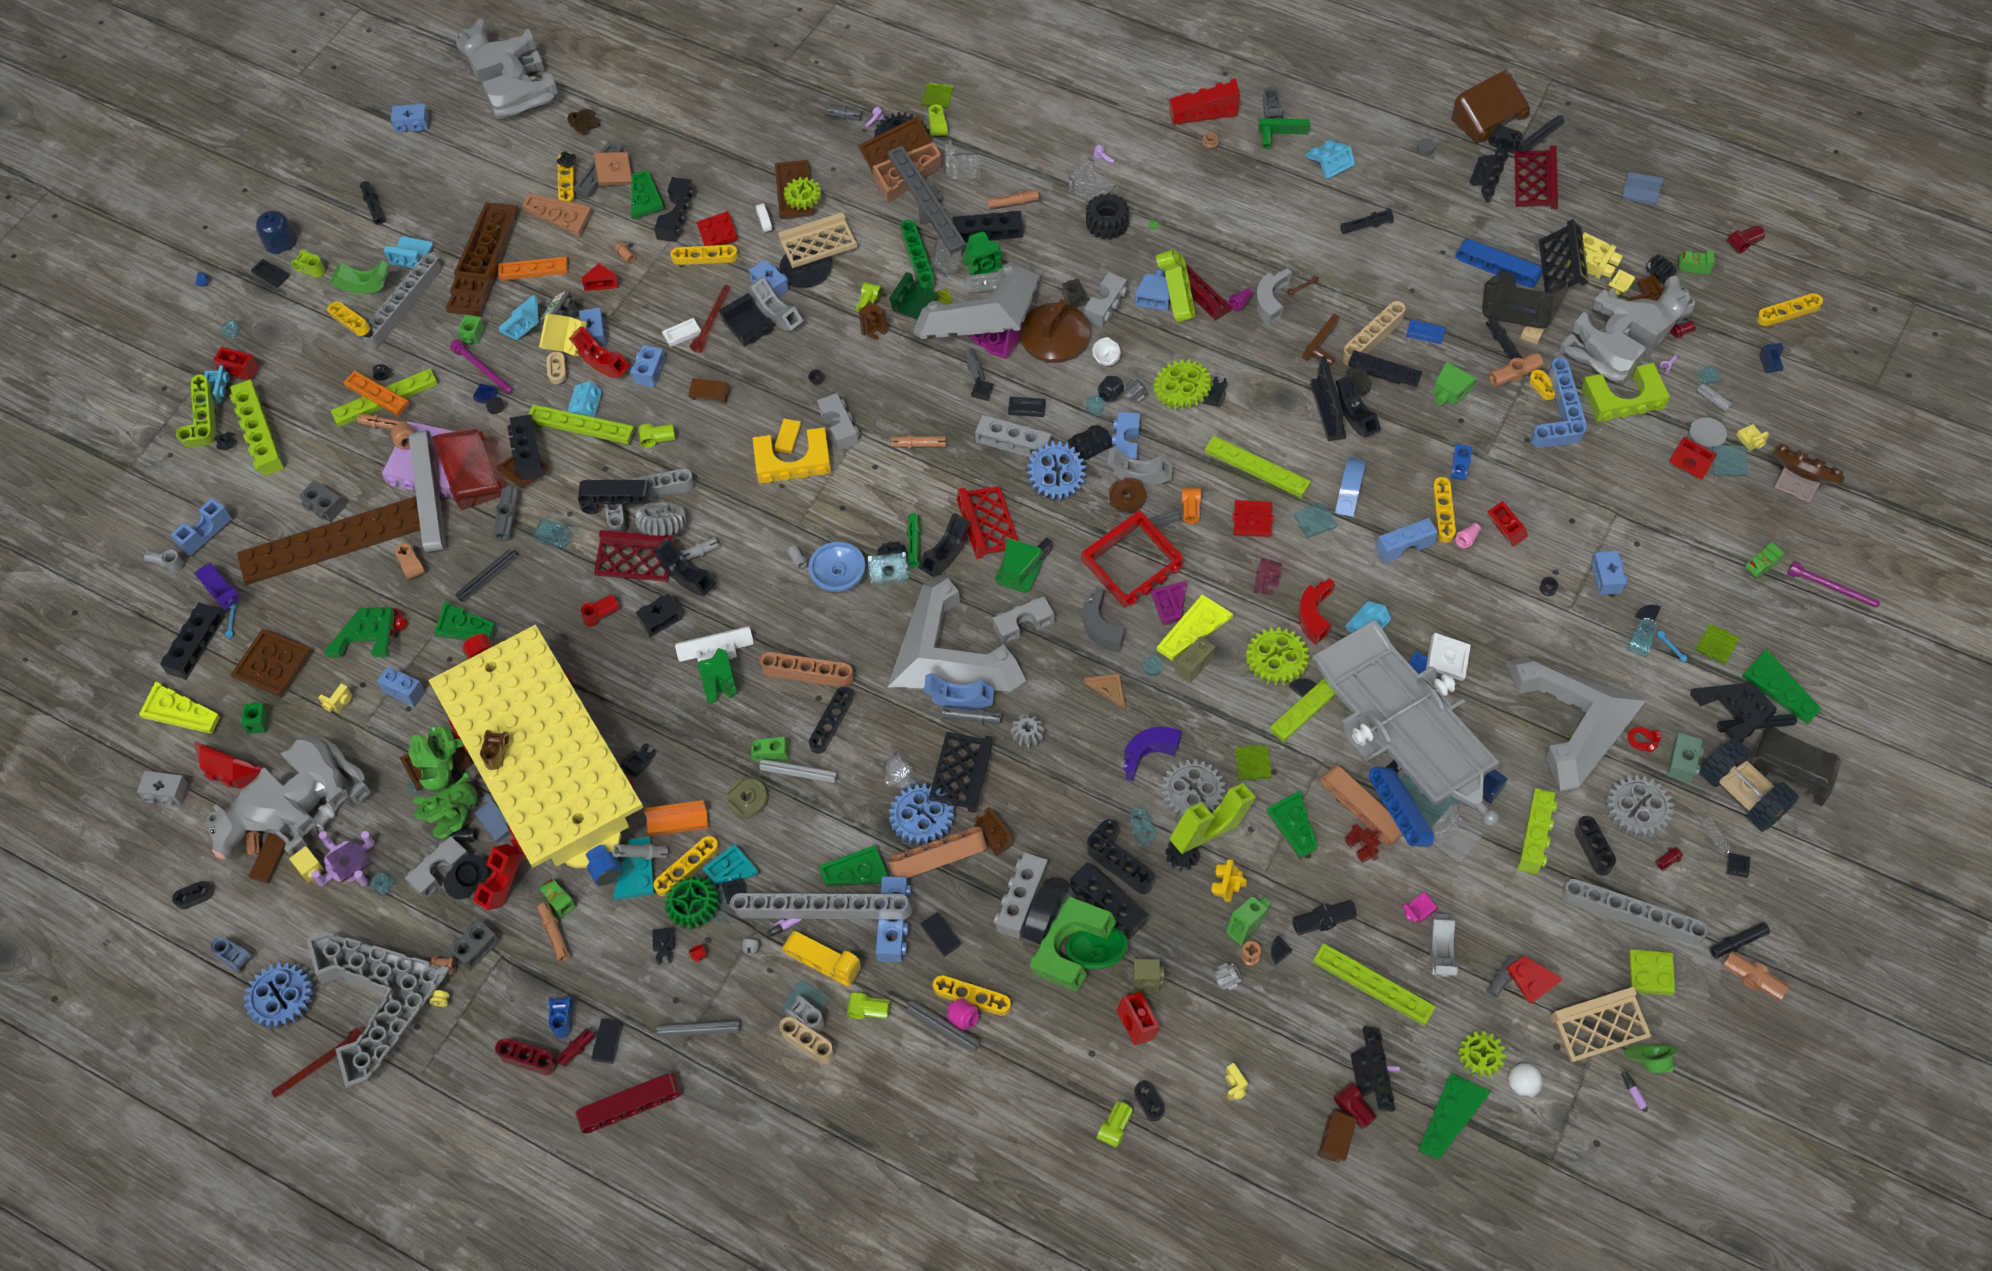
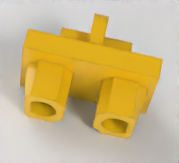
(1231, 881)

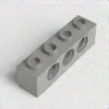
(1000, 435)
(1014, 925)

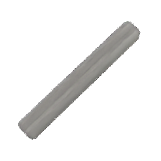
(798, 770)

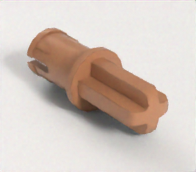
(252, 841)

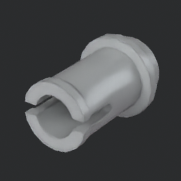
(798, 559)

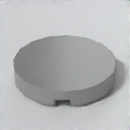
(1708, 432)

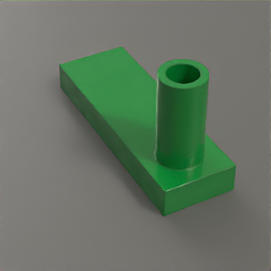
(1271, 126)

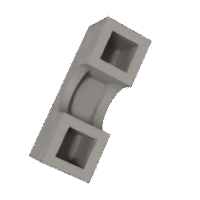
(1100, 310)
(833, 410)
(1036, 612)
(422, 877)

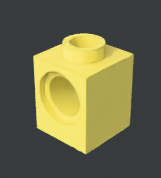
(306, 863)

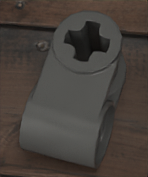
(1271, 103)

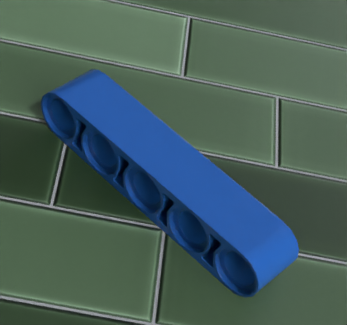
(1496, 260)
(1401, 807)

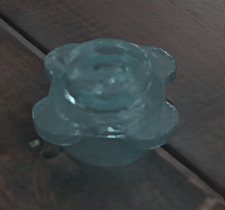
(1708, 375)
(378, 879)

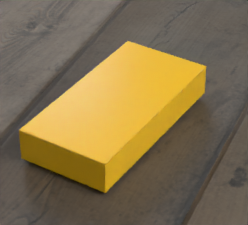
(787, 436)

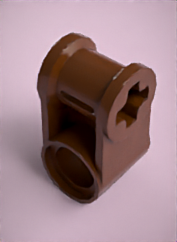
(494, 745)

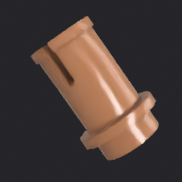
(624, 252)

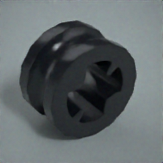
(381, 372)
(1552, 582)

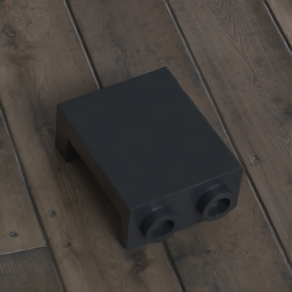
(745, 320)

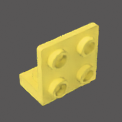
(557, 332)

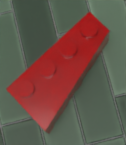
(1206, 104)

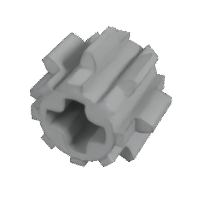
(1228, 976)

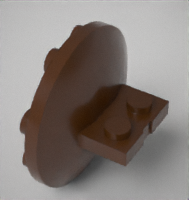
(1055, 332)
(1803, 475)

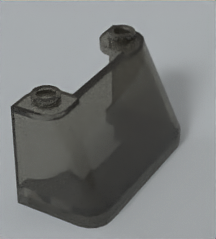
(1521, 305)
(1797, 763)

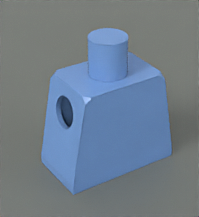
(1153, 291)

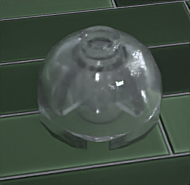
(899, 773)

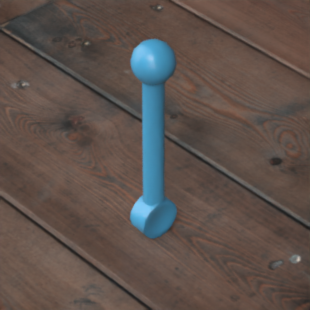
(229, 634)
(1661, 635)

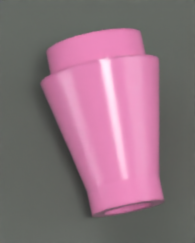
(1467, 536)

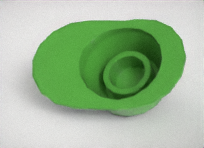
(1653, 1057)

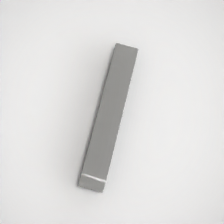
(401, 300)
(427, 491)
(1644, 910)

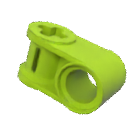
(937, 121)
(309, 264)

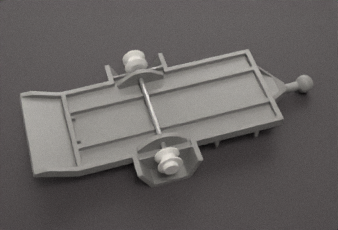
(1413, 729)

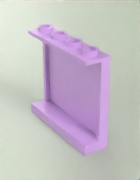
(400, 470)

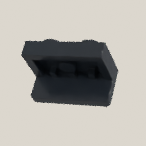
(1090, 442)

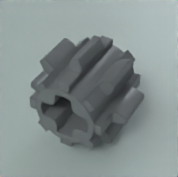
(1135, 390)

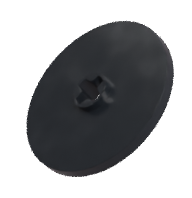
(806, 276)

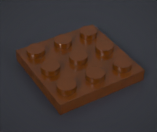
(271, 663)

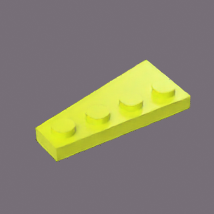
(1200, 620)
(173, 709)

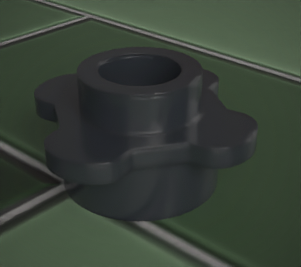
(566, 159)
(224, 441)

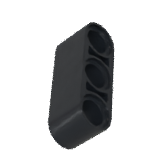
(1595, 836)

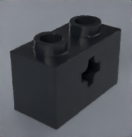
(659, 615)

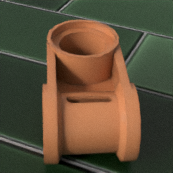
(409, 562)

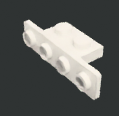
(706, 646)

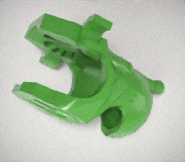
(434, 757)
(442, 805)

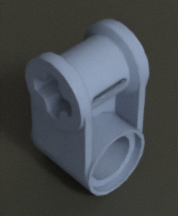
(232, 955)

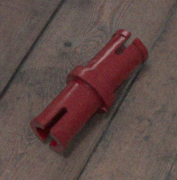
(575, 1047)

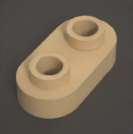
(556, 371)

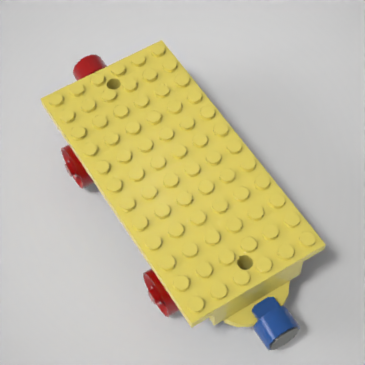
(557, 775)

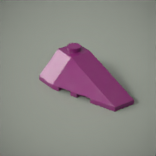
(998, 343)

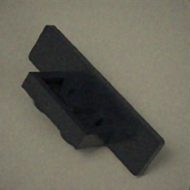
(1488, 171)
(1385, 369)
(1372, 1071)

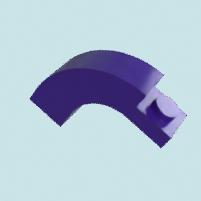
(216, 586)
(1149, 741)

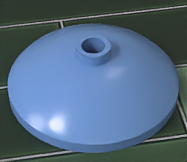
(836, 558)

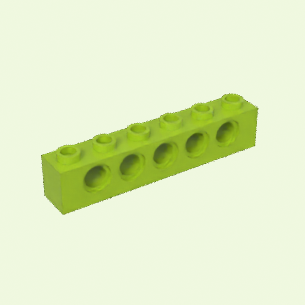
(256, 427)

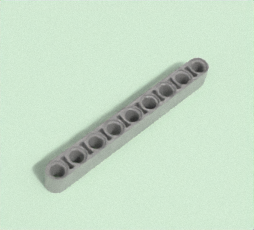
(828, 911)

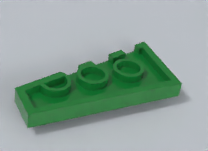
(1780, 686)
(1454, 1110)

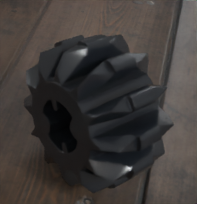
(1661, 268)
(1186, 860)

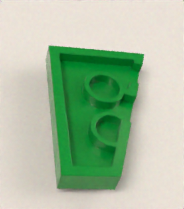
(644, 195)
(460, 625)
(1293, 823)
(854, 869)

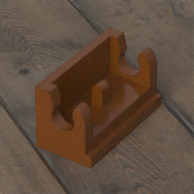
(872, 319)
(709, 390)
(994, 832)
(1337, 1137)

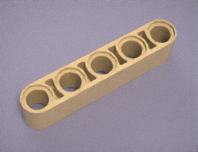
(1375, 331)

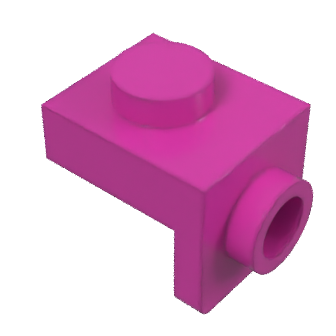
(1420, 908)

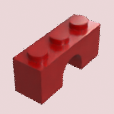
(493, 891)

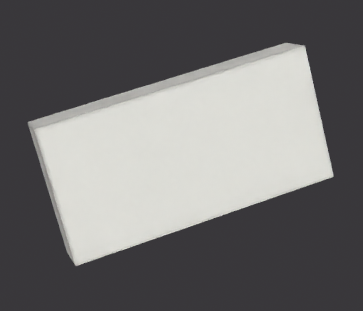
(681, 332)

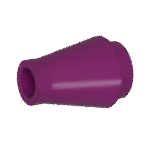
(1239, 300)

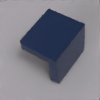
(1770, 357)
(1492, 785)

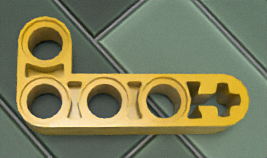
(837, 966)

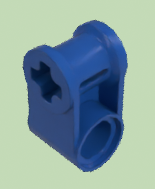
(560, 1012)

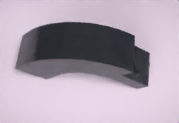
(1354, 410)
(945, 552)
(690, 577)
(1044, 908)

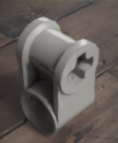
(804, 1012)

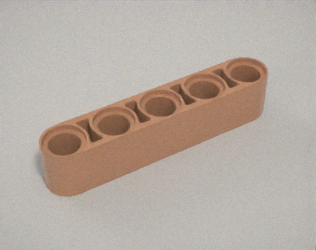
(814, 675)
(1361, 804)
(938, 853)

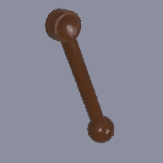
(1314, 280)

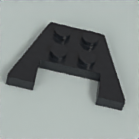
(1743, 702)

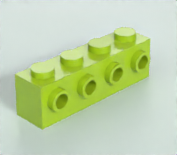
(1536, 831)

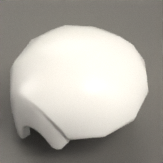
(1106, 351)
(1525, 1080)

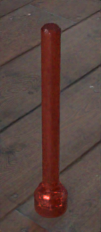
(698, 344)
(352, 1037)

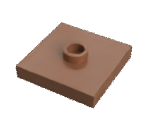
(612, 168)

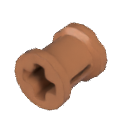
(1256, 953)
(446, 962)

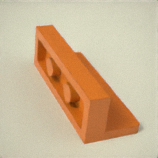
(676, 818)

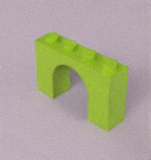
(1608, 406)
(1201, 825)

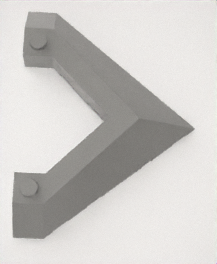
(995, 314)
(921, 656)
(1605, 717)
(401, 980)

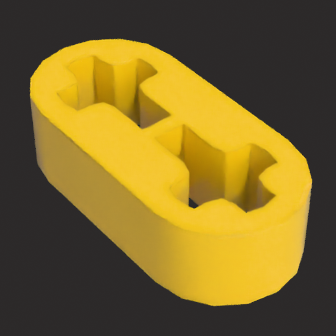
(1541, 386)

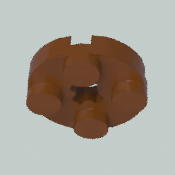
(1127, 504)

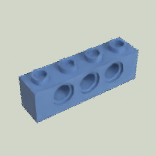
(892, 950)

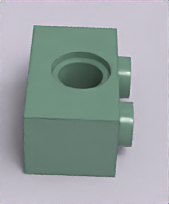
(1679, 766)

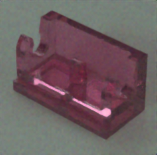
(1267, 574)

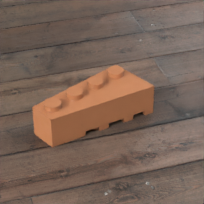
(890, 183)

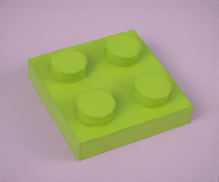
(1651, 972)

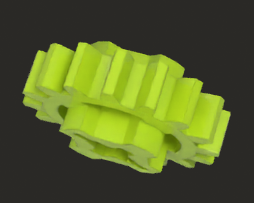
(802, 193)
(1490, 1055)

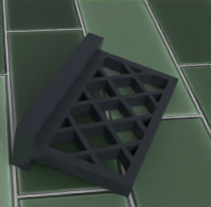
(1576, 250)
(1328, 402)
(976, 778)

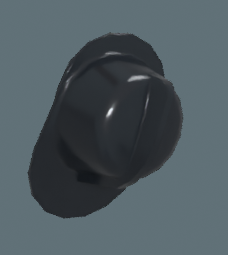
(465, 876)

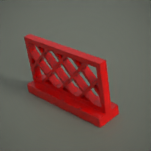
(974, 531)

